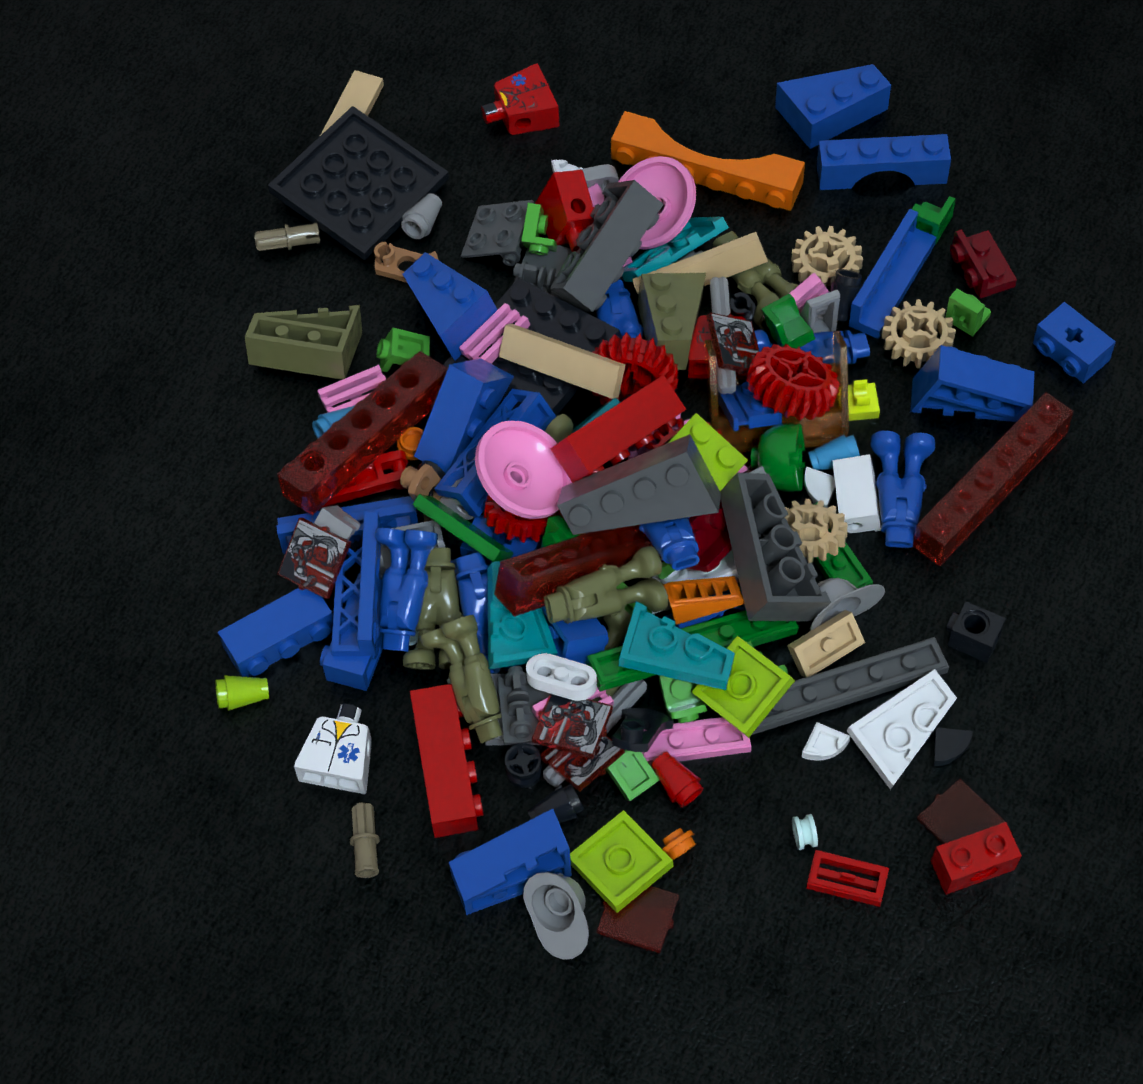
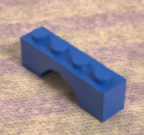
(846, 161)

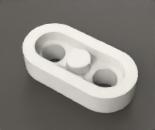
(564, 678)

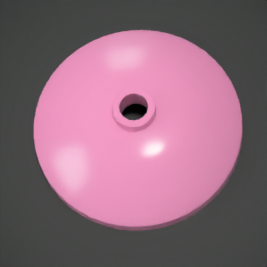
(672, 186)
(520, 469)

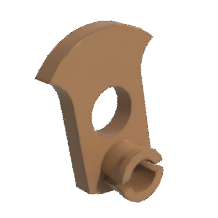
(391, 258)
(420, 482)

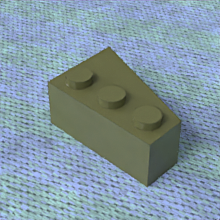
(670, 310)
(305, 342)

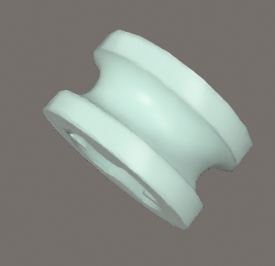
(804, 831)

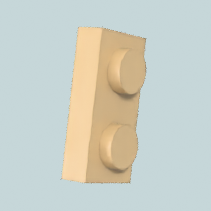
(826, 644)

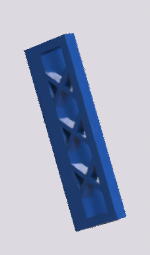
(891, 276)
(470, 490)
(392, 514)
(368, 593)

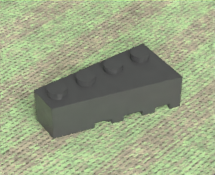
(606, 244)
(642, 490)
(767, 553)

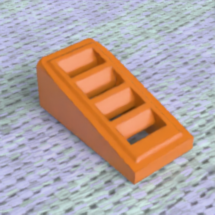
(692, 597)

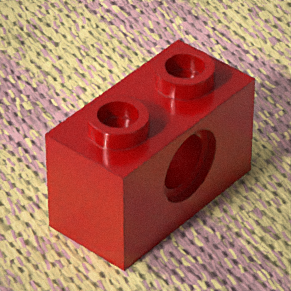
(975, 858)

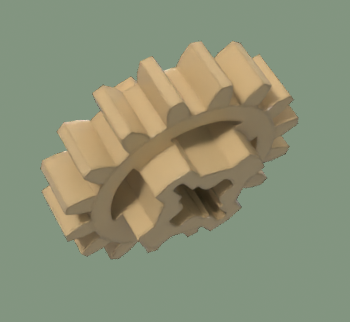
(825, 254)
(917, 332)
(812, 527)

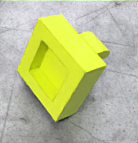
(862, 401)

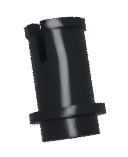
(742, 299)

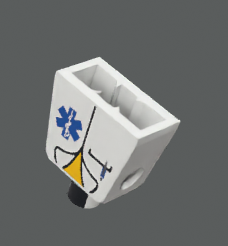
(337, 752)

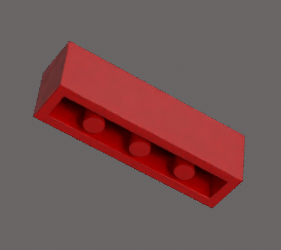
(618, 429)
(444, 761)

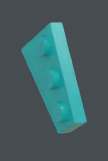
(693, 235)
(514, 638)
(667, 651)

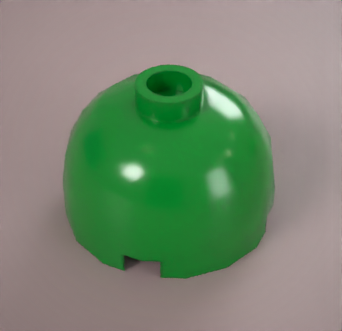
(781, 456)

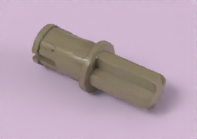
(287, 237)
(364, 840)

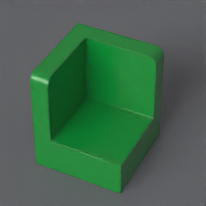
(933, 218)
(786, 323)

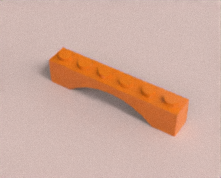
(763, 179)

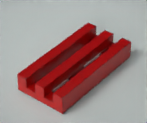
(846, 878)

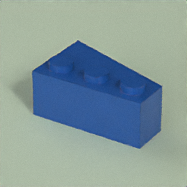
(832, 102)
(449, 300)
(972, 383)
(461, 409)
(507, 862)

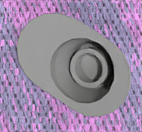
(846, 597)
(557, 913)

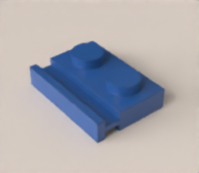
(743, 409)

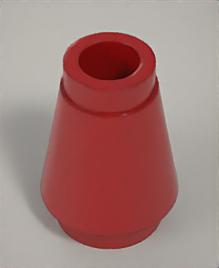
(677, 779)

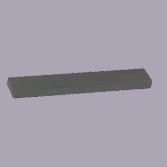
(856, 682)

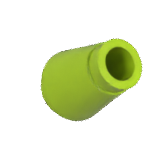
(240, 691)

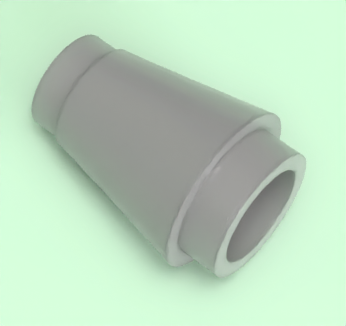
(421, 217)

